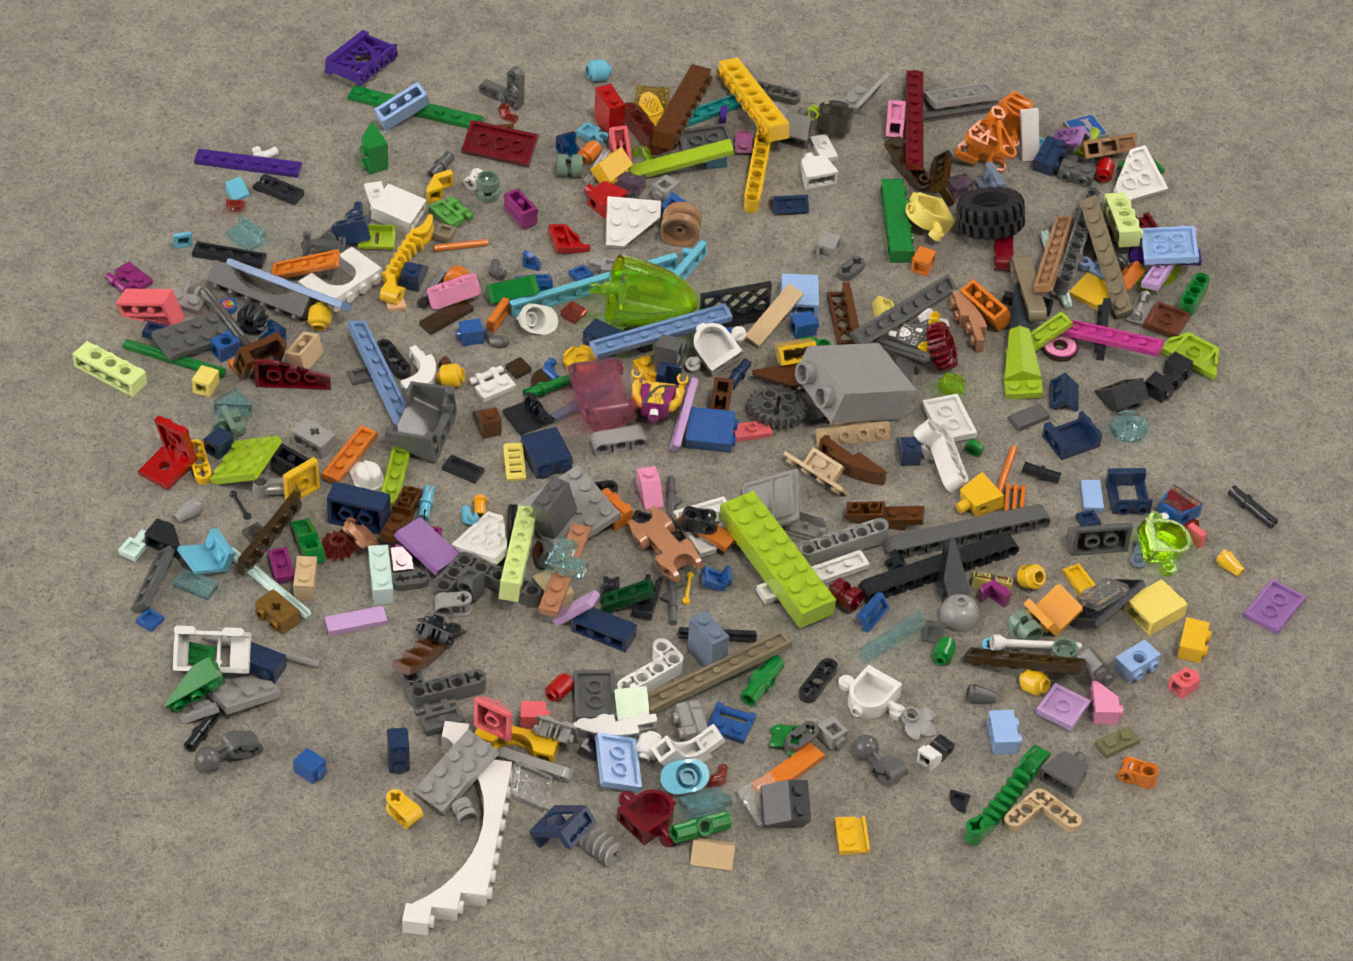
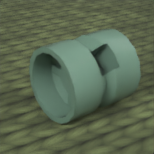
(576, 165)
(488, 186)
(1024, 626)
(1066, 648)

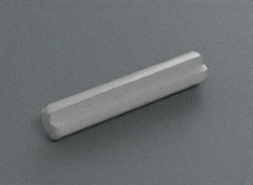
(590, 178)

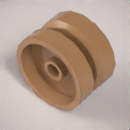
(681, 224)

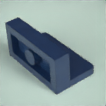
(790, 204)
(354, 229)
(668, 373)
(1064, 392)

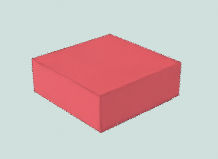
(1197, 534)

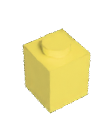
(205, 381)

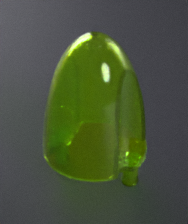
(644, 293)

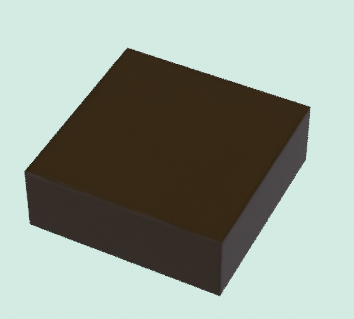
(518, 368)

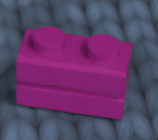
(520, 209)

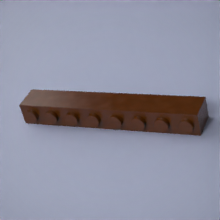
(682, 107)

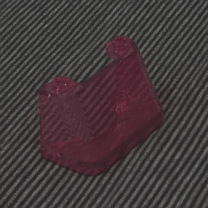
(602, 393)

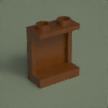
(271, 345)

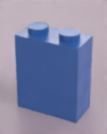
(711, 429)

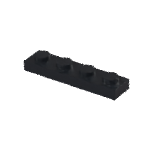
(1103, 312)

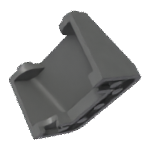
(425, 420)

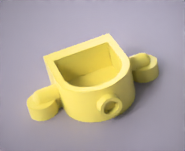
(930, 214)

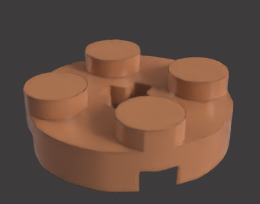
(363, 535)

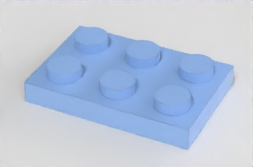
(618, 762)

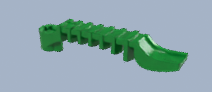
(1022, 776)

